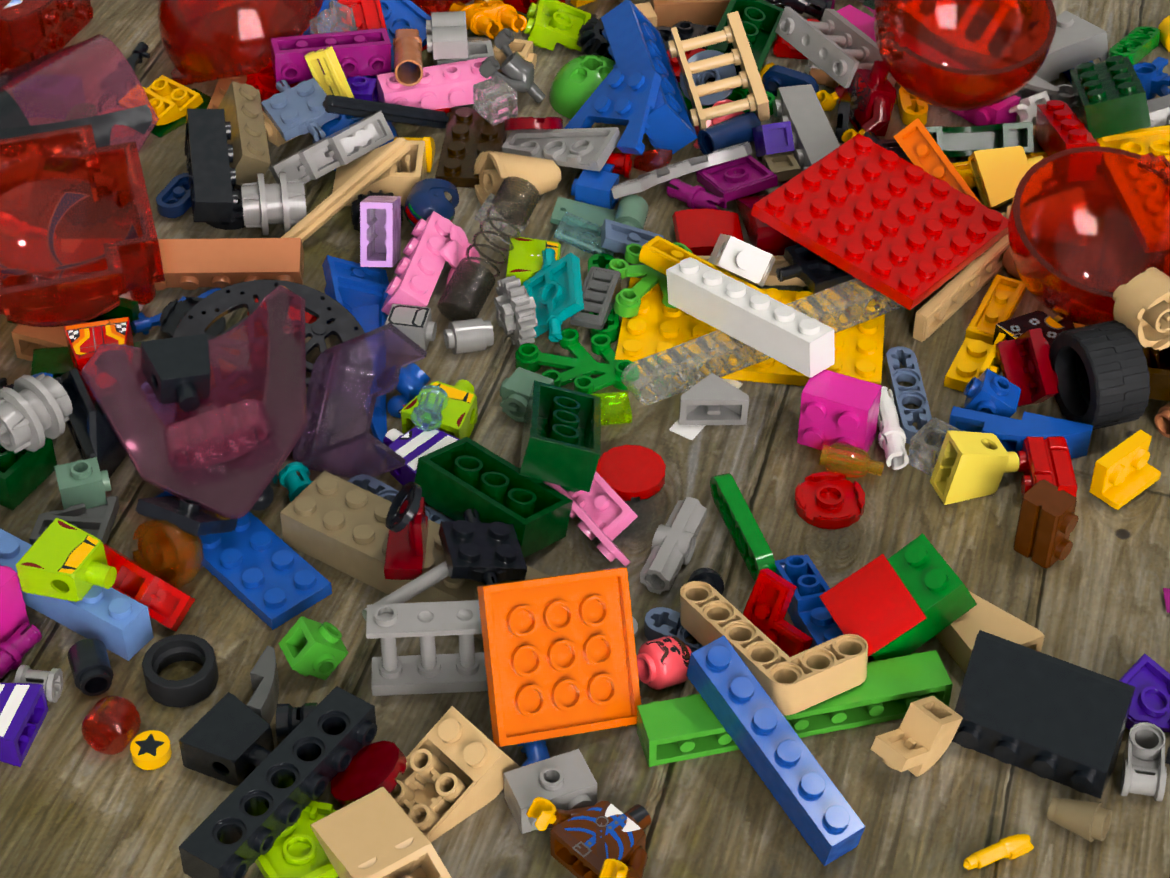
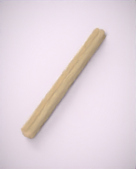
(349, 190)

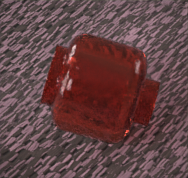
(112, 723)

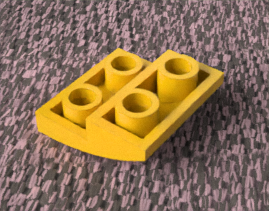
(171, 99)

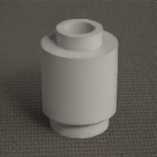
(468, 335)

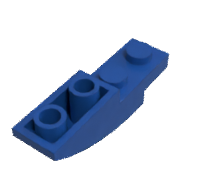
(1013, 431)
(806, 607)

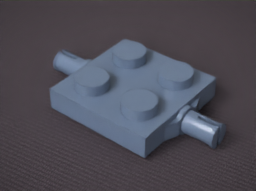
(298, 109)

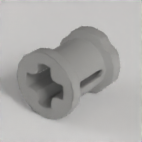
(51, 680)

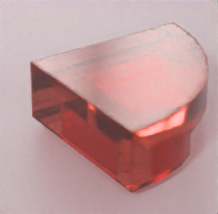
(653, 159)

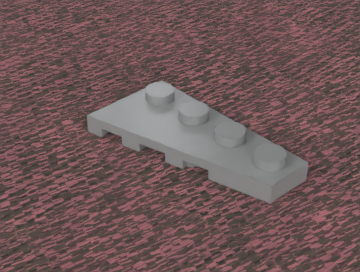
(566, 147)

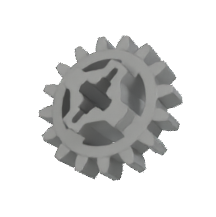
(515, 311)

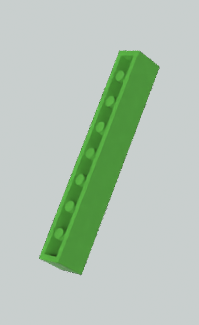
(689, 729)

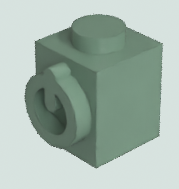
(516, 392)
(82, 483)

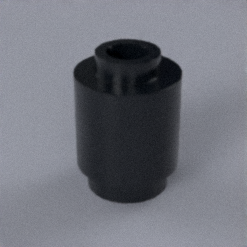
(90, 667)

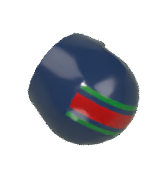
(429, 197)

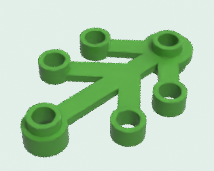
(629, 299)

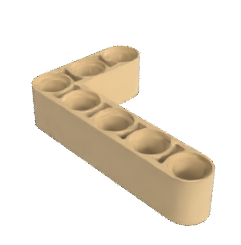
(789, 681)

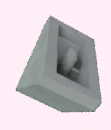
(713, 403)

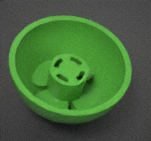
(577, 82)

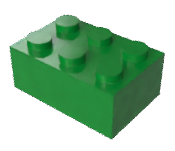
(934, 589)

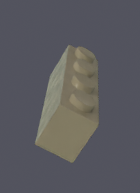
(248, 132)

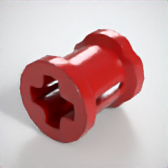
(622, 163)

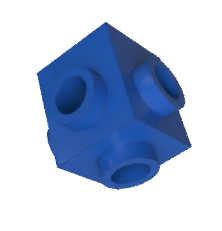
(992, 394)

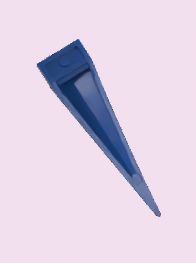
(363, 295)

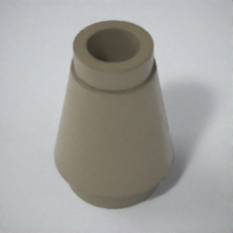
(1081, 817)

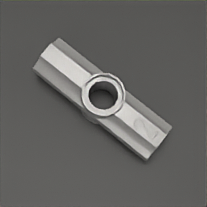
(673, 545)

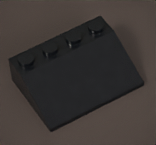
(1042, 714)

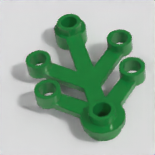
(579, 367)

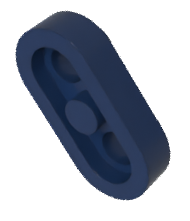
(781, 76)
(175, 197)

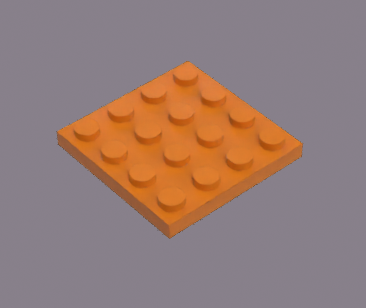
(559, 655)

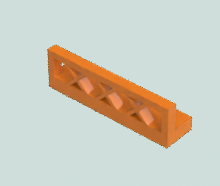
(927, 154)

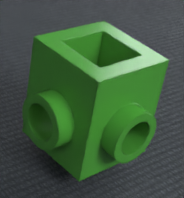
(313, 648)

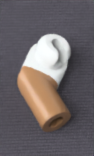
(819, 75)

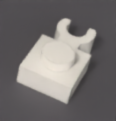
(1028, 107)

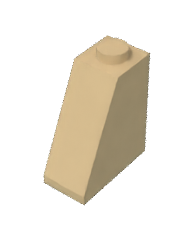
(961, 634)

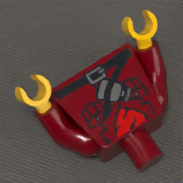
(870, 99)

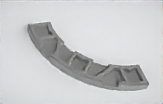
(679, 169)

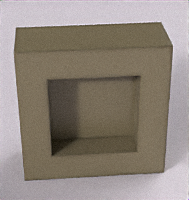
(782, 165)

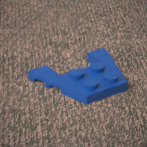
(622, 100)

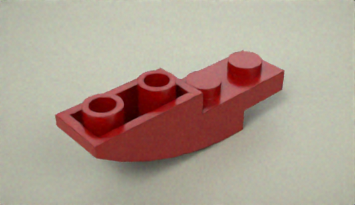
(164, 601)

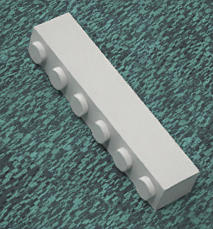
(751, 317)

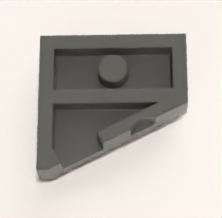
(95, 521)

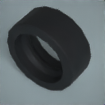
(186, 691)

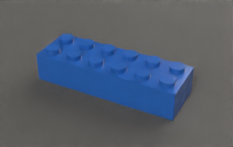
(639, 46)

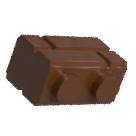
(1045, 524)

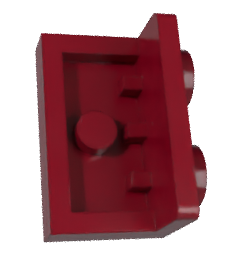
(1028, 366)

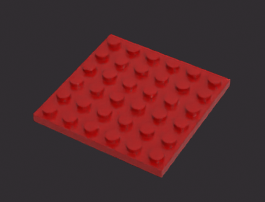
(882, 220)

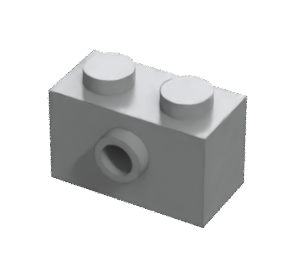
(560, 779)

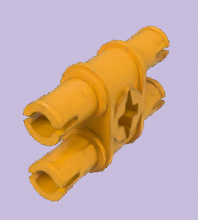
(490, 17)

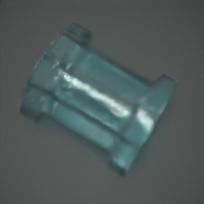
(431, 403)

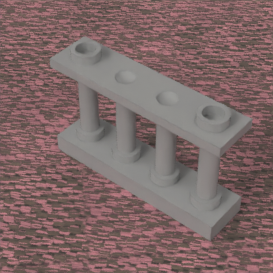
(830, 44)
(429, 671)

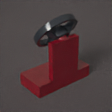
(406, 534)

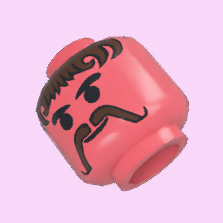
(663, 662)

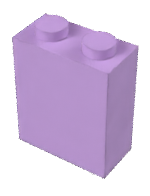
(380, 231)

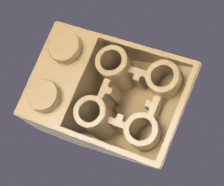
(397, 179)
(450, 775)
(377, 841)

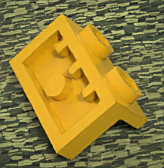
(972, 361)
(1124, 471)

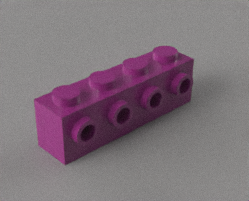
(357, 52)

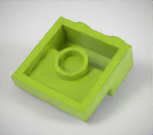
(554, 23)

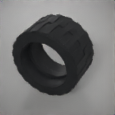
(1100, 374)

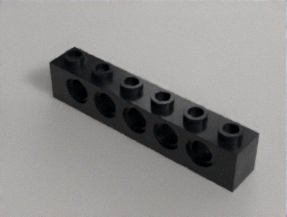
(280, 788)

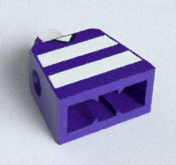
(413, 446)
(21, 716)

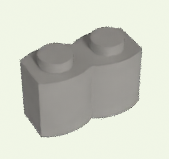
(447, 35)

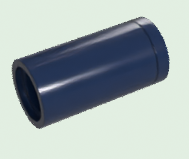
(728, 133)

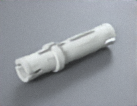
(891, 435)

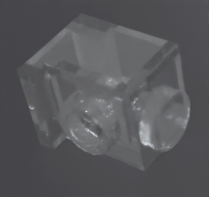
(335, 19)

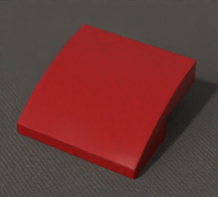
(702, 227)
(873, 604)

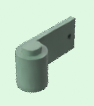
(630, 211)

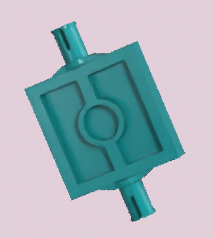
(555, 292)

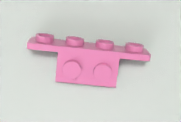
(601, 515)

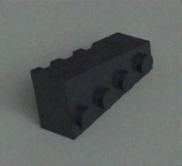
(209, 165)

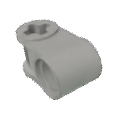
(1144, 762)

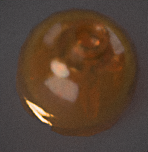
(168, 551)

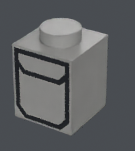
(414, 323)

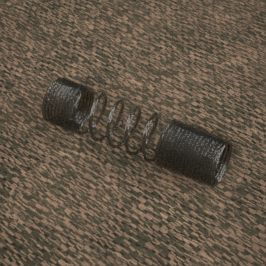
(472, 281)

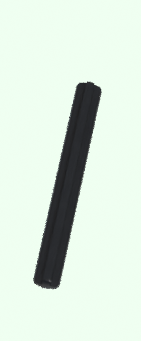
(391, 112)

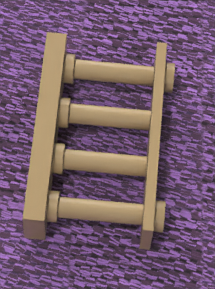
(740, 55)

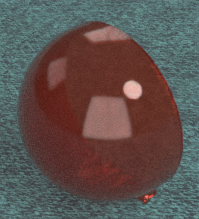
(227, 36)
(964, 50)
(1088, 226)

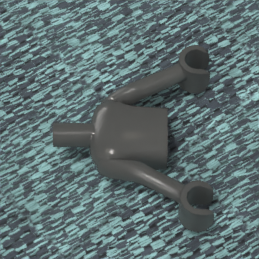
(517, 71)

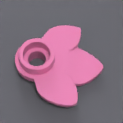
(456, 249)

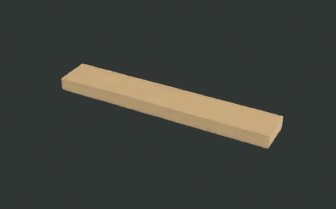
(959, 290)

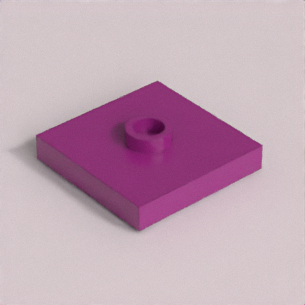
(737, 178)

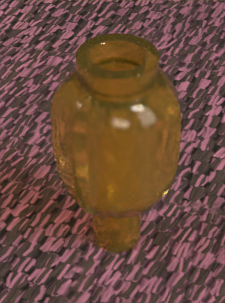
(849, 461)

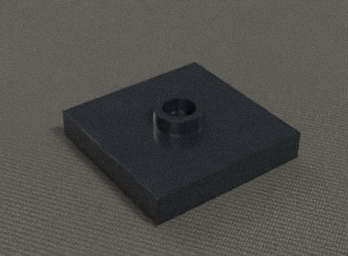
(186, 515)

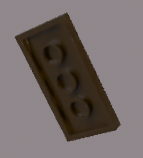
(464, 140)

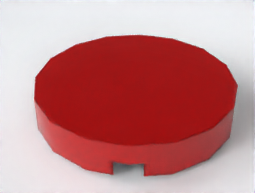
(632, 471)
(829, 500)

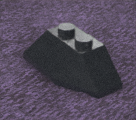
(89, 424)

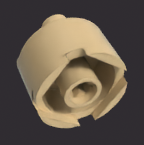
(1145, 308)

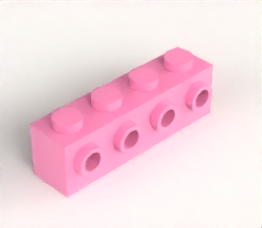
(439, 88)
(421, 265)

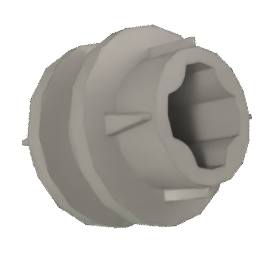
(273, 203)
(32, 412)

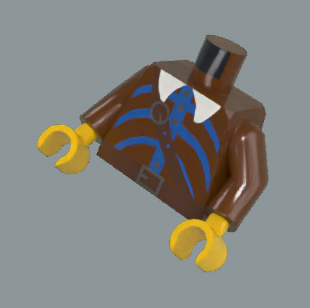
(595, 838)

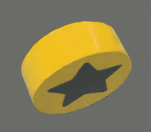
(150, 750)

